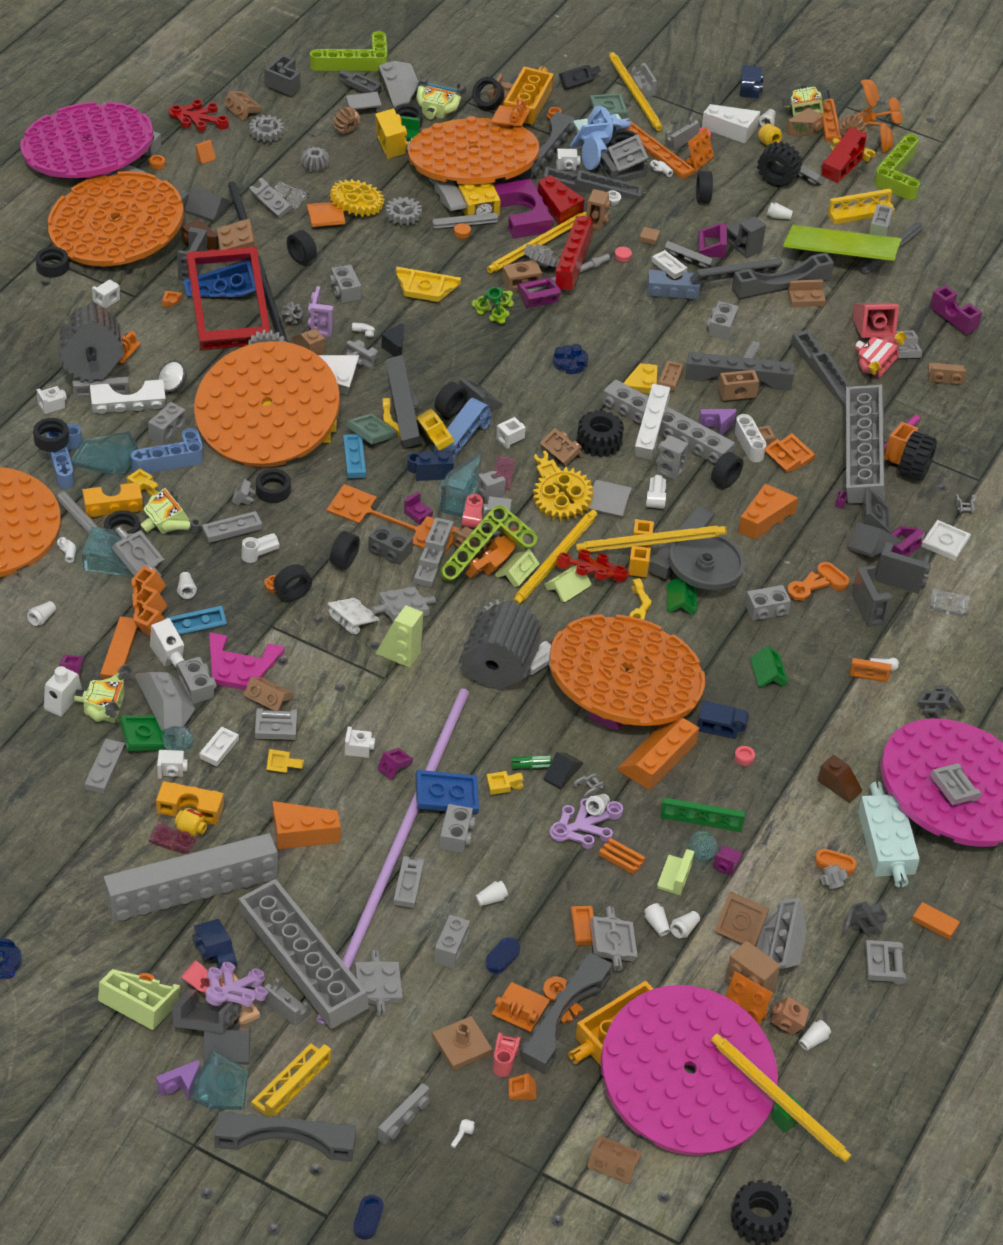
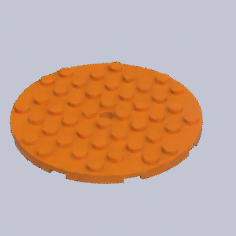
(473, 151)
(146, 211)
(295, 423)
(27, 520)
(591, 663)

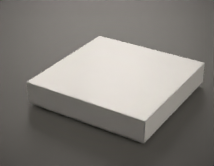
(946, 540)

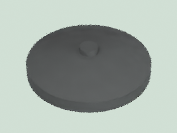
(707, 562)

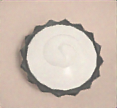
(173, 375)

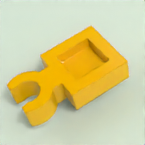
(544, 465)

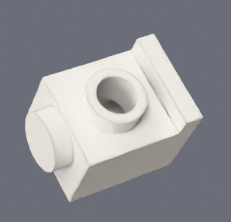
(567, 159)
(106, 294)
(51, 399)
(510, 432)
(358, 743)
(171, 763)

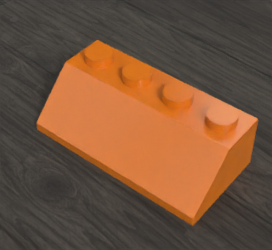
(660, 752)

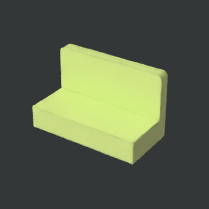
(518, 567)
(568, 584)
(676, 873)

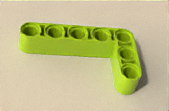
(351, 58)
(888, 172)
(482, 538)

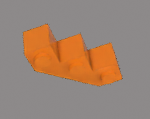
(147, 599)

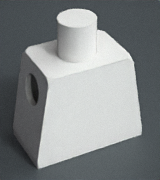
(166, 643)
(61, 690)

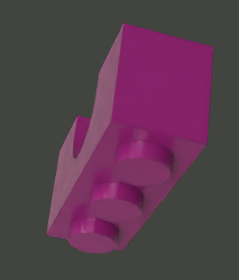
(945, 304)

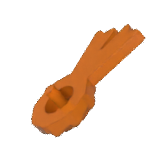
(801, 590)
(551, 989)

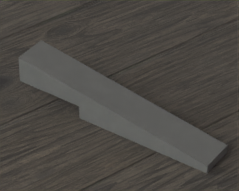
(588, 181)
(821, 364)
(403, 401)
(660, 564)

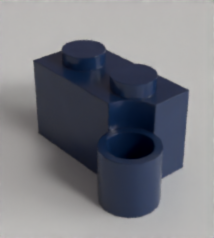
(751, 81)
(430, 465)
(722, 720)
(214, 942)

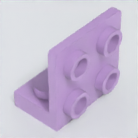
(321, 315)

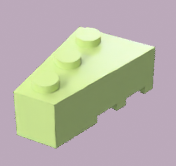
(403, 638)
(138, 998)

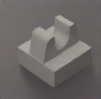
(243, 493)

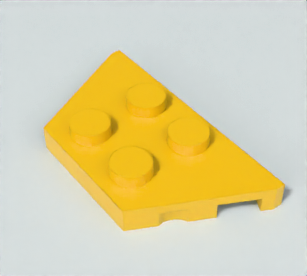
(426, 284)

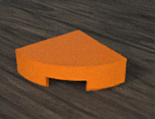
(171, 298)

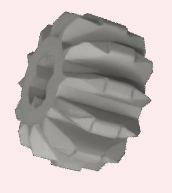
(315, 159)

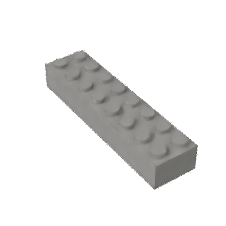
(864, 442)
(191, 877)
(303, 953)

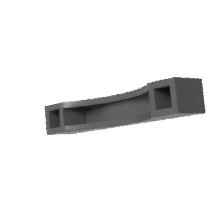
(559, 130)
(752, 283)
(705, 366)
(589, 979)
(239, 1130)

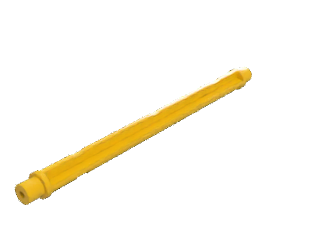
(633, 88)
(541, 240)
(651, 539)
(549, 563)
(781, 1098)

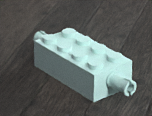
(888, 836)

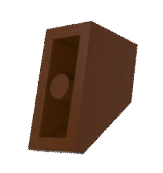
(212, 237)
(839, 778)

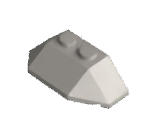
(399, 81)
(166, 698)
(784, 933)

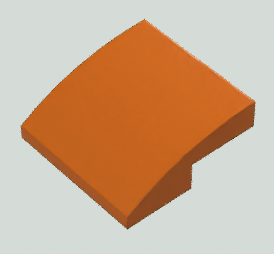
(324, 214)
(790, 453)

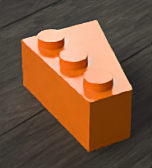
(766, 510)
(304, 825)

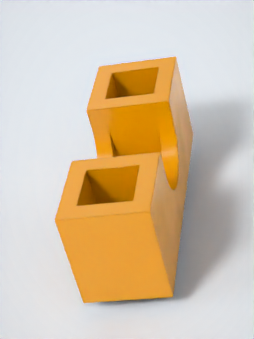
(98, 504)
(640, 554)
(174, 797)

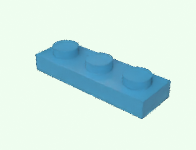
(354, 456)

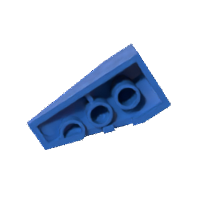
(229, 281)

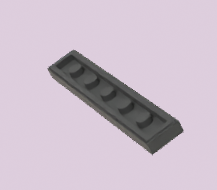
(727, 271)

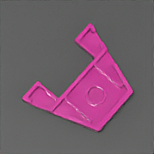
(236, 669)

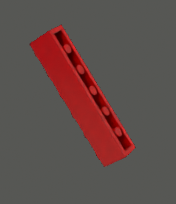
(574, 252)

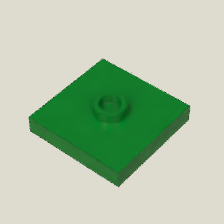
(141, 733)

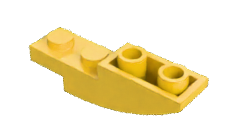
(435, 429)

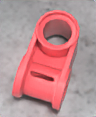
(473, 511)
(197, 977)
(505, 1054)

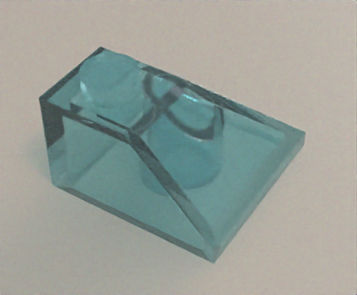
(221, 1084)

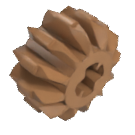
(346, 120)
(852, 121)

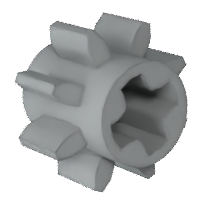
(292, 313)
(833, 876)

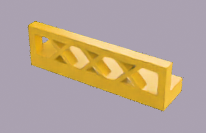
(858, 210)
(292, 1085)

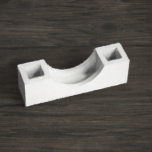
(105, 399)
(651, 422)

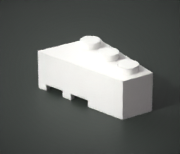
(731, 122)
(343, 368)

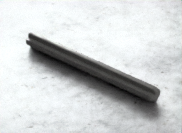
(905, 236)

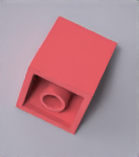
(876, 319)

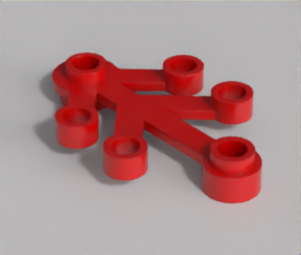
(178, 113)
(583, 568)

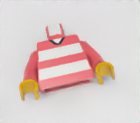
(879, 353)

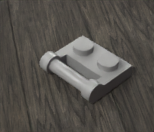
(276, 724)
(955, 784)
(878, 961)

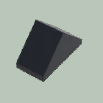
(393, 340)
(562, 769)

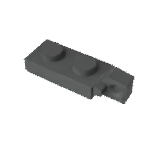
(359, 82)

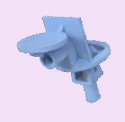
(597, 135)

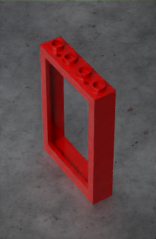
(233, 337)

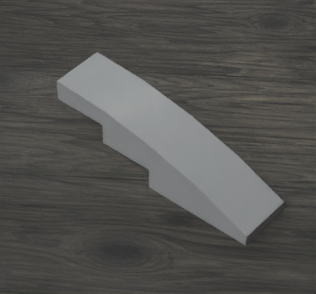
(449, 194)
(433, 552)

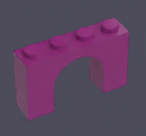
(524, 194)

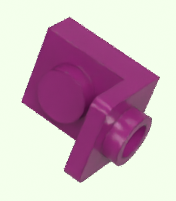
(416, 509)
(72, 663)
(392, 761)
(727, 860)

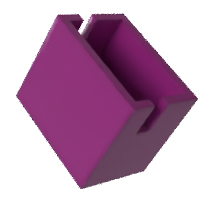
(841, 498)

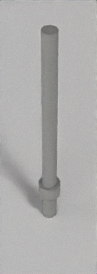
(593, 263)

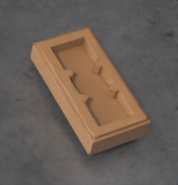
(671, 375)

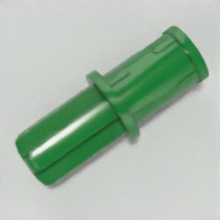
(531, 762)

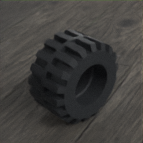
(786, 156)
(600, 433)
(917, 455)
(761, 1228)

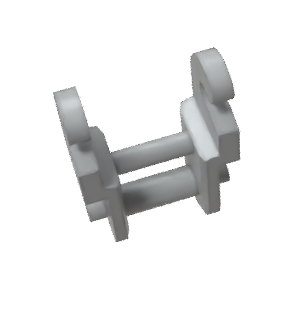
(958, 502)
(587, 781)

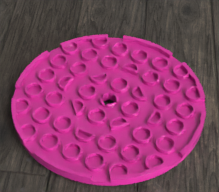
(60, 145)
(938, 743)
(655, 1094)

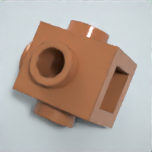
(789, 1015)

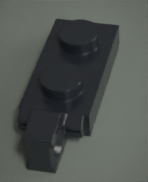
(578, 76)

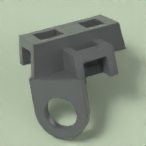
(937, 700)
(863, 915)

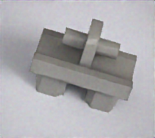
(366, 357)

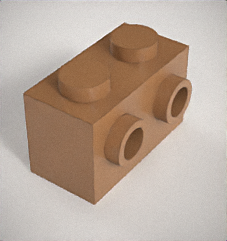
(597, 208)

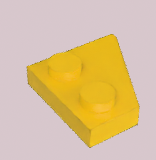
(642, 378)

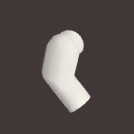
(660, 166)
(362, 327)
(68, 548)
(893, 661)

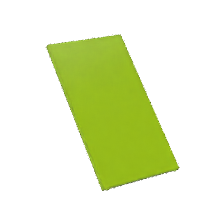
(842, 242)

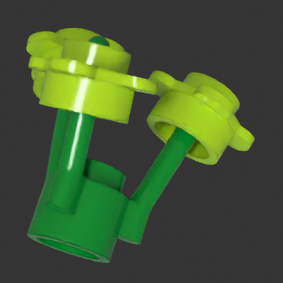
(499, 298)

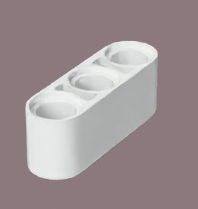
(750, 438)

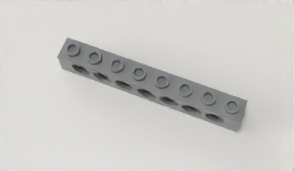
(699, 438)

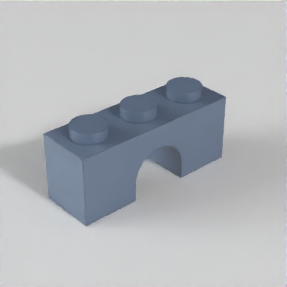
(661, 286)

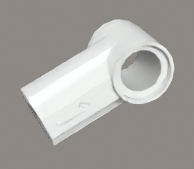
(656, 495)
(255, 547)
(541, 658)

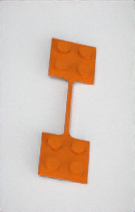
(355, 504)

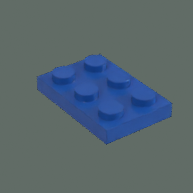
(439, 789)

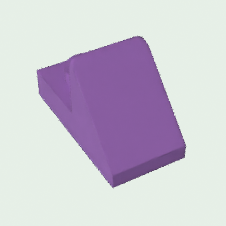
(719, 418)
(178, 1078)

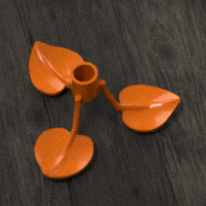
(872, 95)

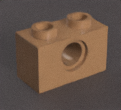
(519, 273)
(738, 385)

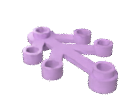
(561, 831)
(217, 995)

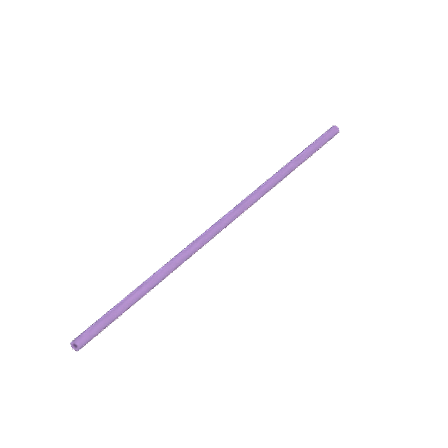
(400, 839)

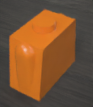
(897, 442)

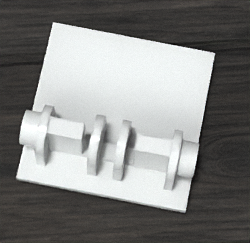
(351, 614)

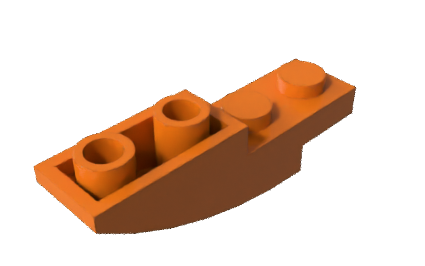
(492, 559)

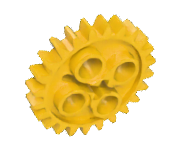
(357, 197)
(552, 503)

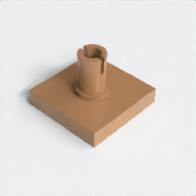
(742, 919)
(462, 1043)

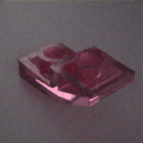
(504, 467)
(172, 839)

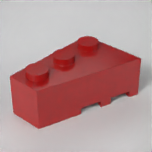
(845, 155)
(560, 199)

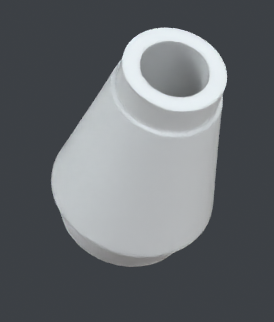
(767, 118)
(779, 212)
(186, 586)
(39, 614)
(596, 804)
(493, 893)
(657, 919)
(684, 925)
(816, 1034)

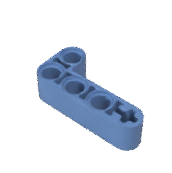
(472, 416)
(170, 456)
(61, 460)

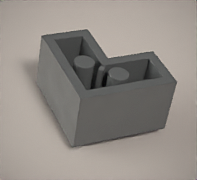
(283, 75)
(747, 236)

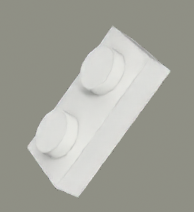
(669, 264)
(219, 746)

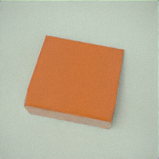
(205, 152)
(522, 1087)

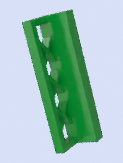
(702, 814)

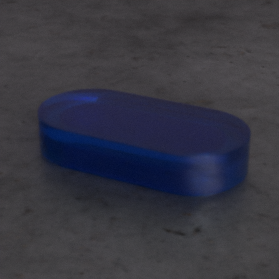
(502, 955)
(368, 1217)

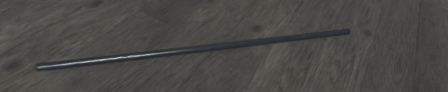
(266, 287)

